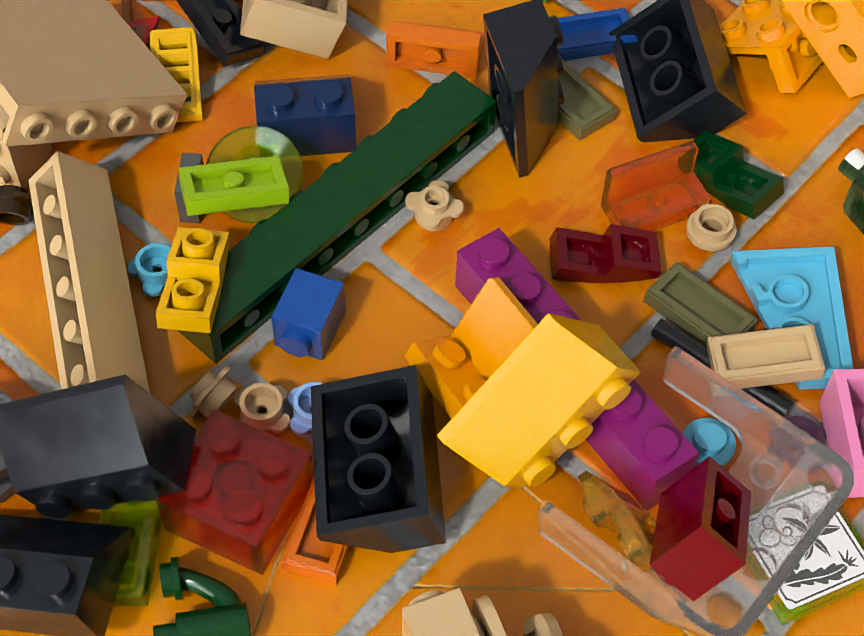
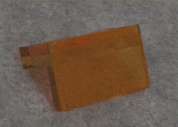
(654, 189)

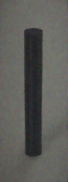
(672, 337)

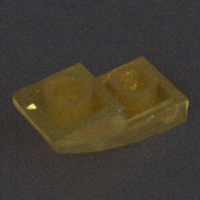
(621, 514)

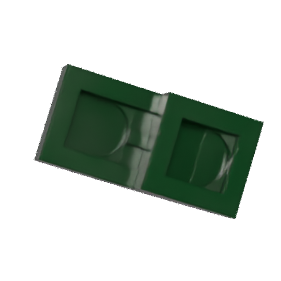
(733, 181)

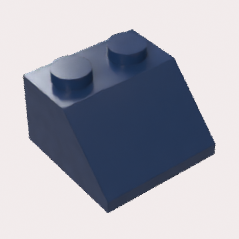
(310, 112)

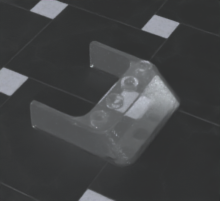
(793, 498)

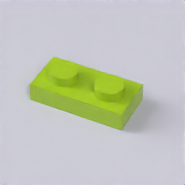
(233, 185)

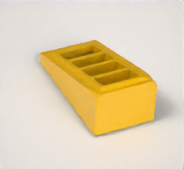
(176, 48)

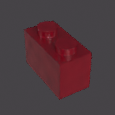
(701, 529)

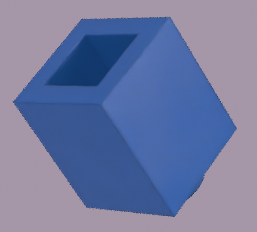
(308, 314)

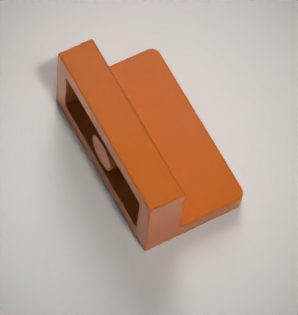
(433, 48)

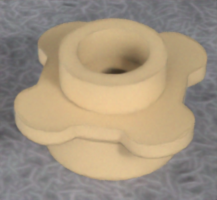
(434, 216)
(212, 393)
(263, 396)

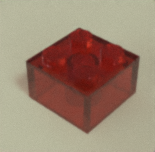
(239, 492)

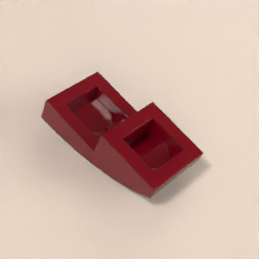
(614, 257)

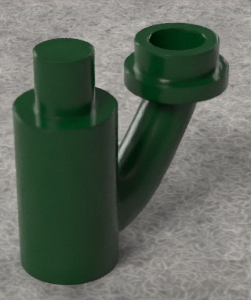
(227, 616)

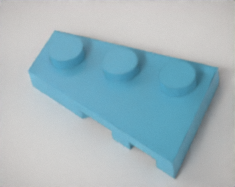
(799, 290)

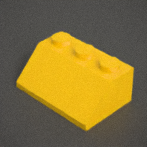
(541, 401)

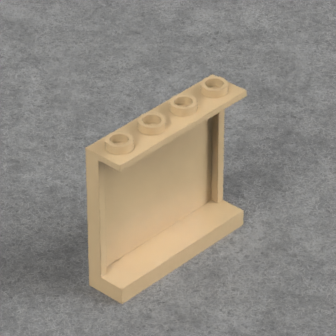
(79, 75)

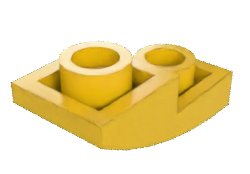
(194, 280)

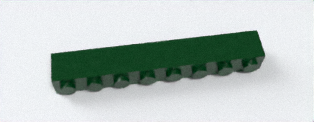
(346, 206)

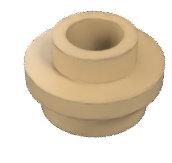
(714, 218)

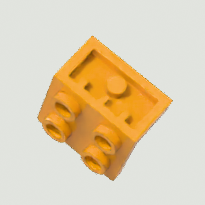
(770, 30)
(481, 342)

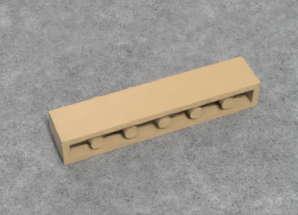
(85, 274)

